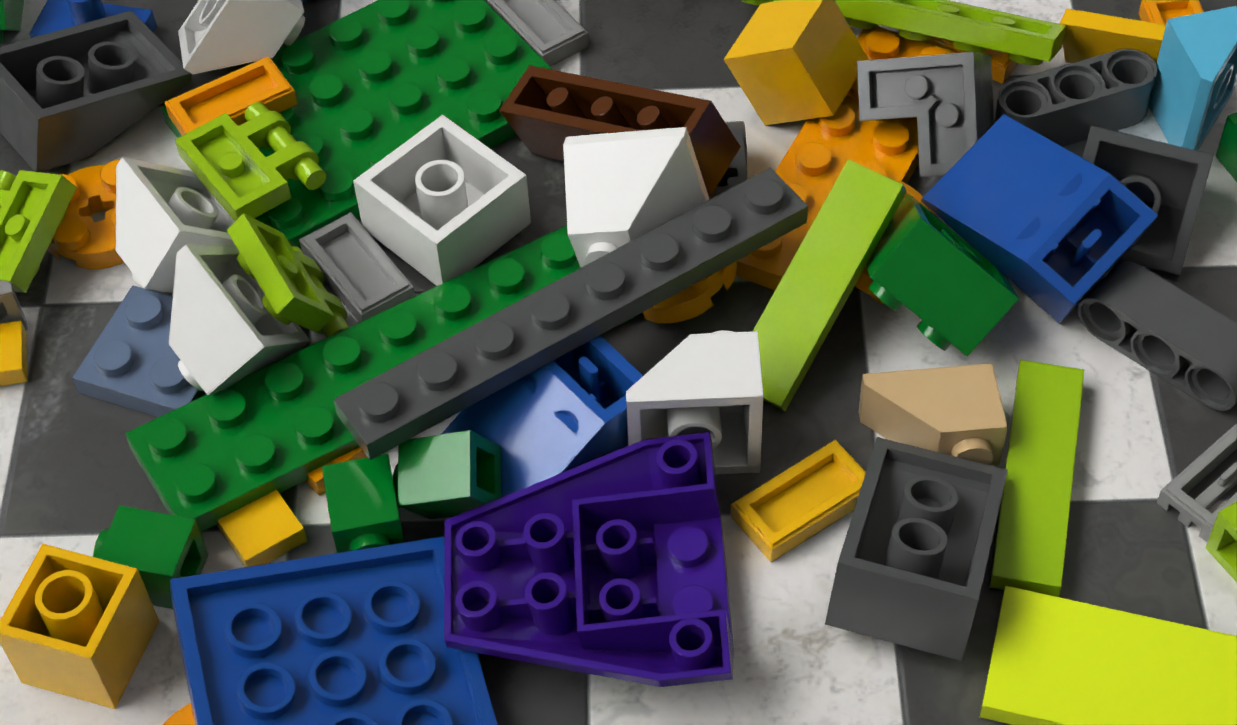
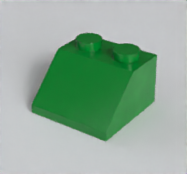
(938, 279)

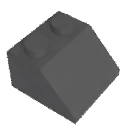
(1166, 180)

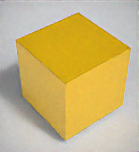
(795, 60)
(78, 625)

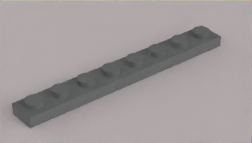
(568, 313)

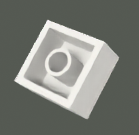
(443, 201)

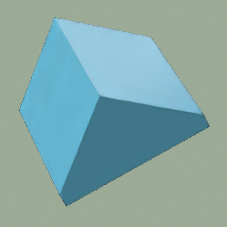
(1195, 74)

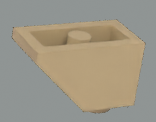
(938, 410)

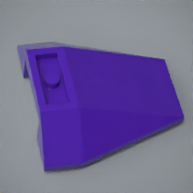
(600, 569)

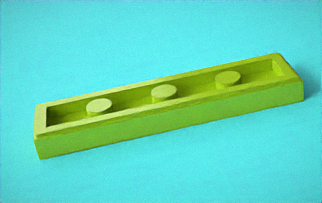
(822, 277)
(1038, 479)

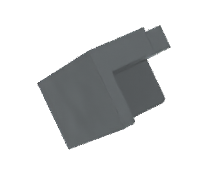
(943, 91)

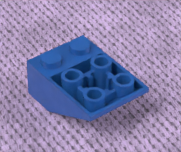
(1039, 214)
(556, 415)

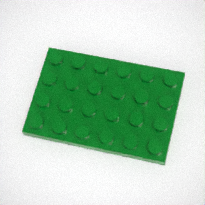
(381, 81)

